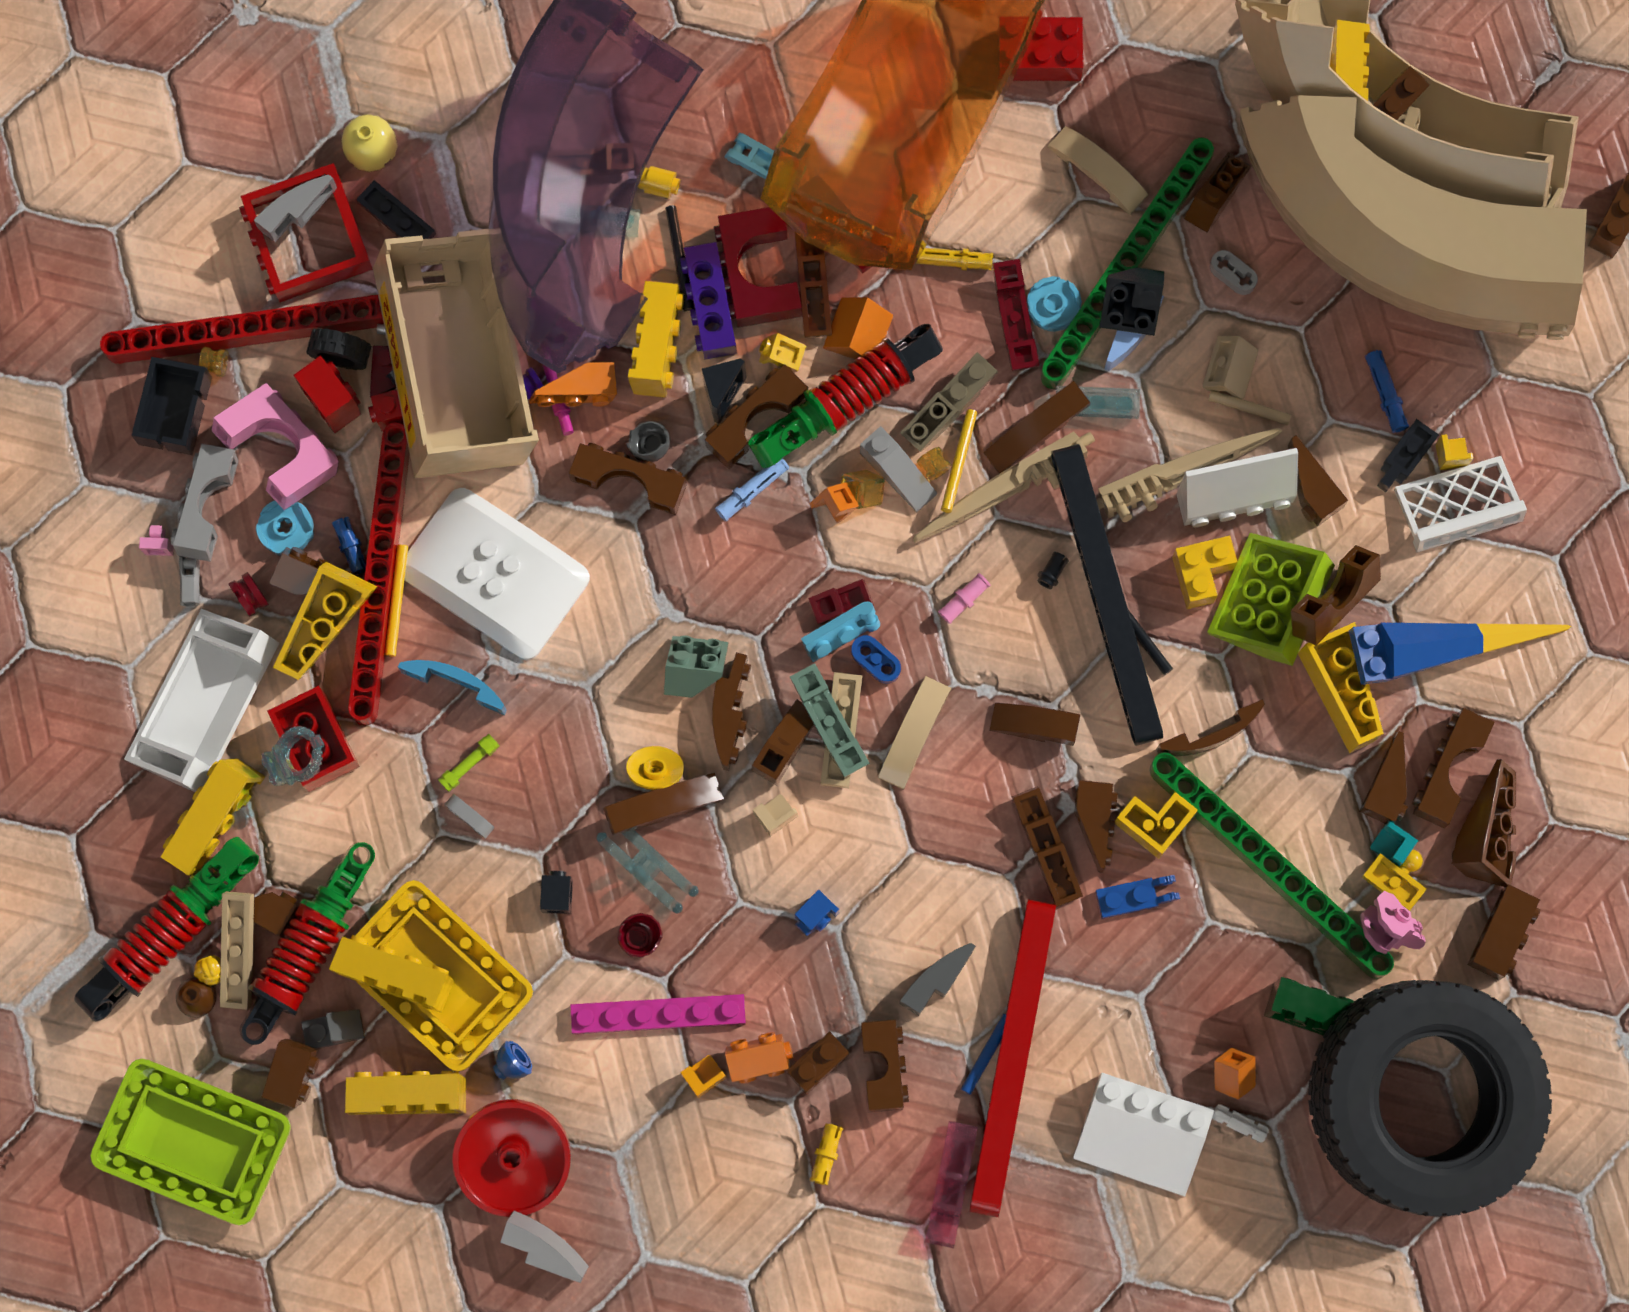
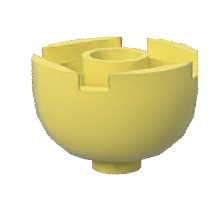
(369, 142)

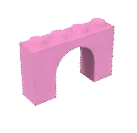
(267, 412)

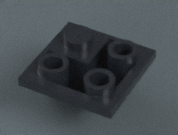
(1133, 301)

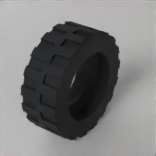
(339, 347)

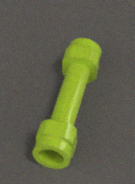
(449, 779)

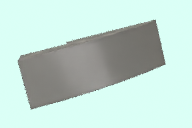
(295, 206)
(544, 1247)

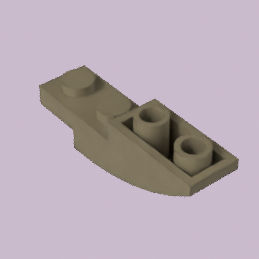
(949, 403)

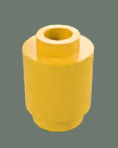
(659, 182)

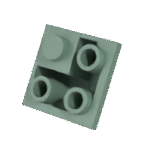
(693, 665)

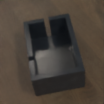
(171, 405)

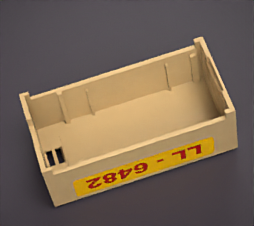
(453, 356)

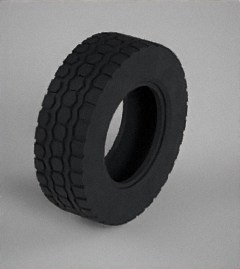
(1509, 1109)

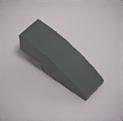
(936, 979)

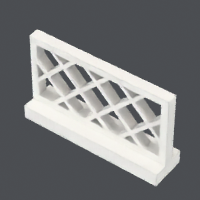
(1467, 525)

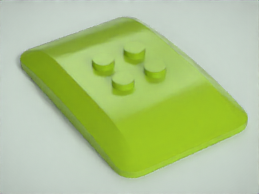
(190, 1141)

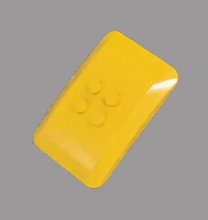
(485, 986)

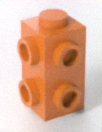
(758, 1057)

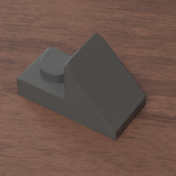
(333, 1029)

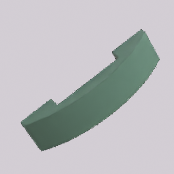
(829, 720)

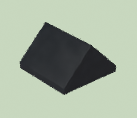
(722, 385)

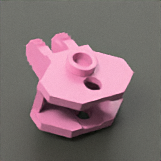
(1391, 924)

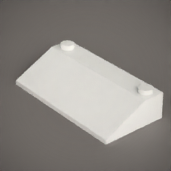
(202, 700)

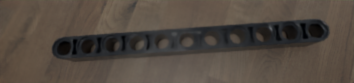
(1107, 595)

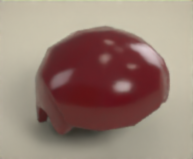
(639, 935)

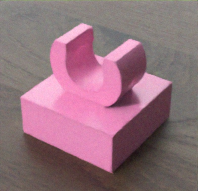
(157, 543)

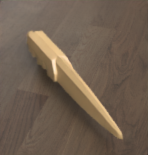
(1167, 476)
(1005, 485)

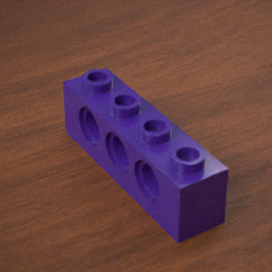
(699, 259)

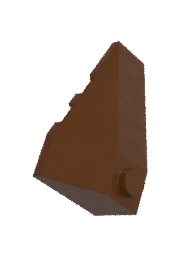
(1485, 839)

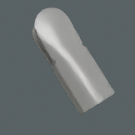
(189, 583)

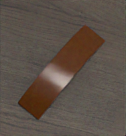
(1182, 747)

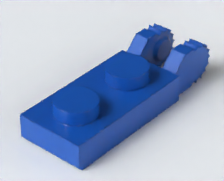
(1134, 896)

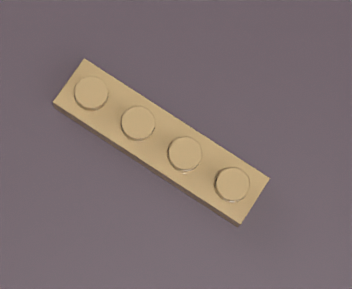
(846, 694)
(236, 950)

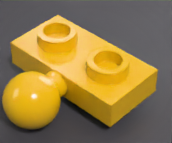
(1395, 880)

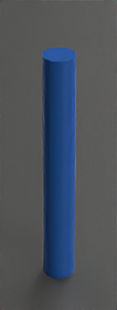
(984, 1058)

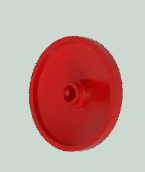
(511, 1157)

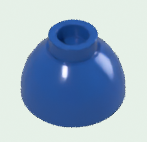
(512, 1062)

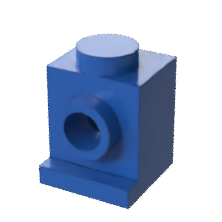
(815, 913)

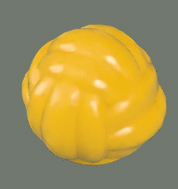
(208, 970)

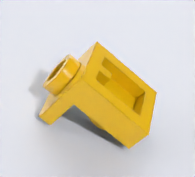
(782, 350)

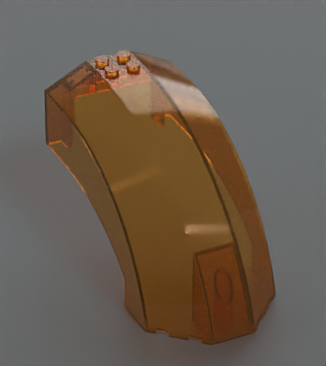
(896, 124)

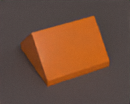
(857, 327)

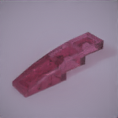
(951, 1184)

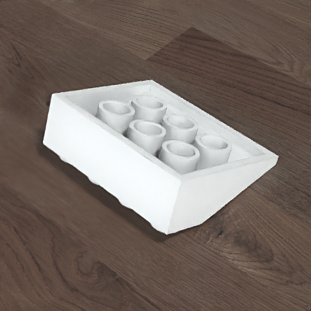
(1239, 488)
(1143, 1134)

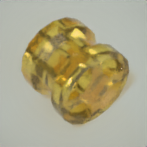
(214, 361)
(934, 463)

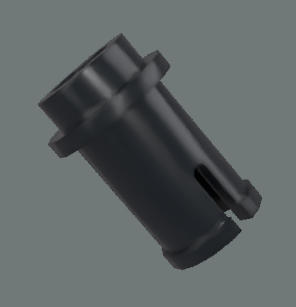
(1052, 571)

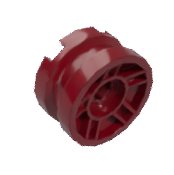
(248, 594)

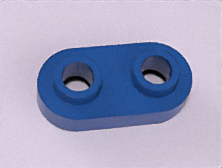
(876, 659)

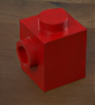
(386, 409)

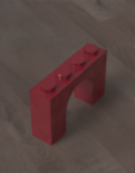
(750, 302)

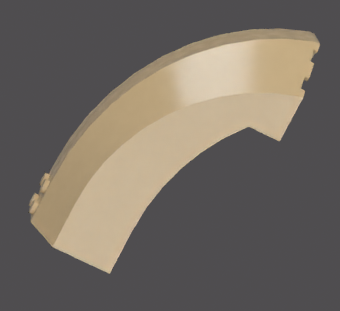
(1512, 151)
(1409, 240)

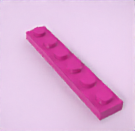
(658, 1014)

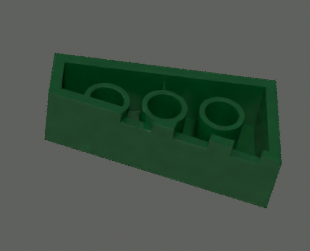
(1304, 1006)

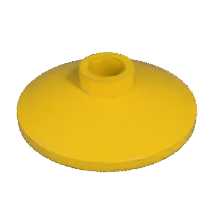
(654, 767)

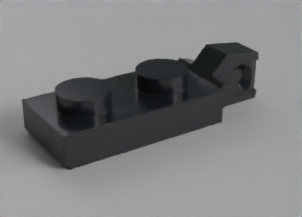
(1407, 454)

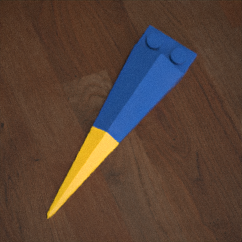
(1401, 649)

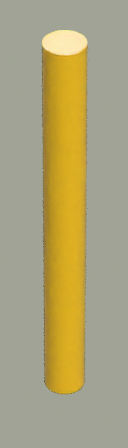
(958, 462)
(396, 600)

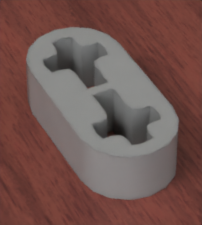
(1237, 268)
(469, 816)

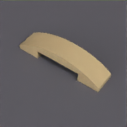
(1100, 167)
(914, 732)

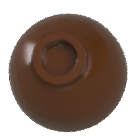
(195, 998)

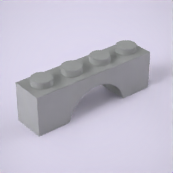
(213, 470)

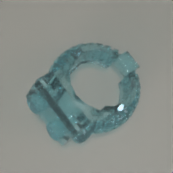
(278, 760)

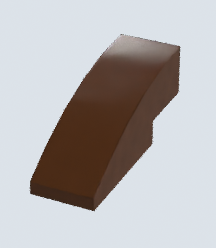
(1035, 723)

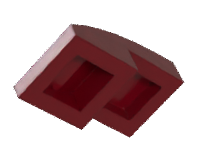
(835, 602)

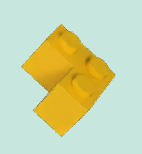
(1196, 566)
(1155, 830)

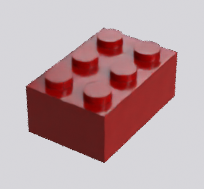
(1054, 51)
(315, 712)

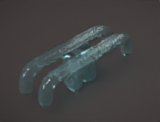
(647, 866)

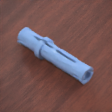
(742, 496)

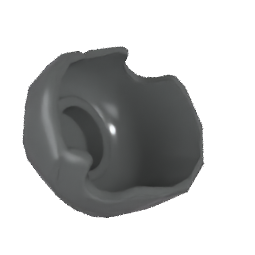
(649, 441)

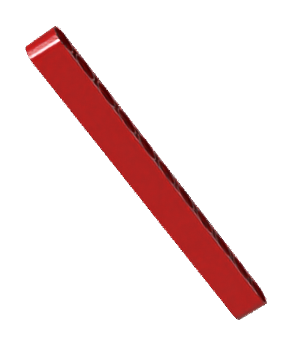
(239, 324)
(375, 560)
(1012, 1059)

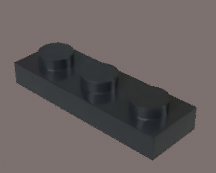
(393, 213)

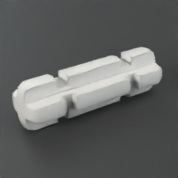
(1240, 1123)

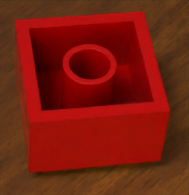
(328, 394)

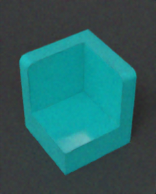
(1393, 843)

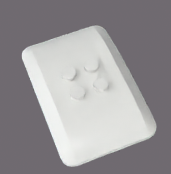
(495, 573)

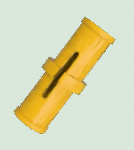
(826, 1154)

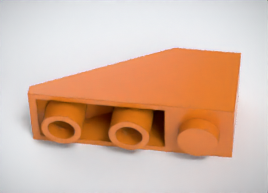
(586, 384)

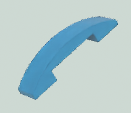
(423, 669)

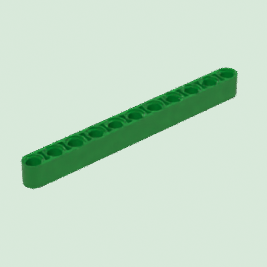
(1130, 250)
(1276, 879)

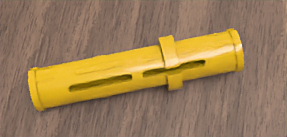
(956, 258)

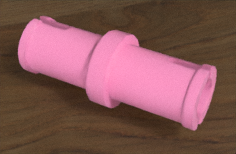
(964, 598)

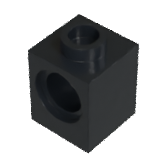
(556, 893)

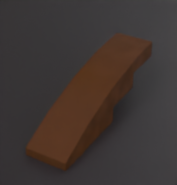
(813, 289)
(1037, 427)
(663, 803)
(1047, 846)

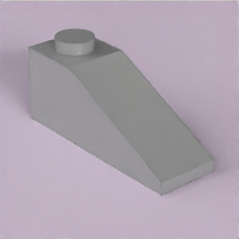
(897, 468)

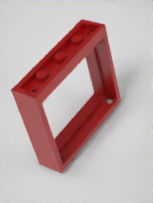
(319, 278)

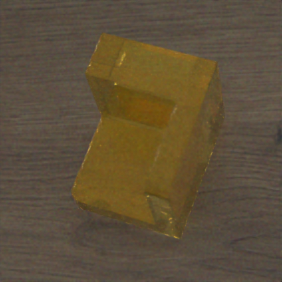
(865, 487)

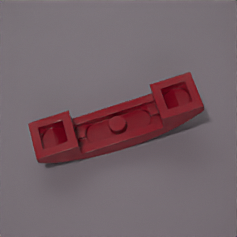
(1015, 315)

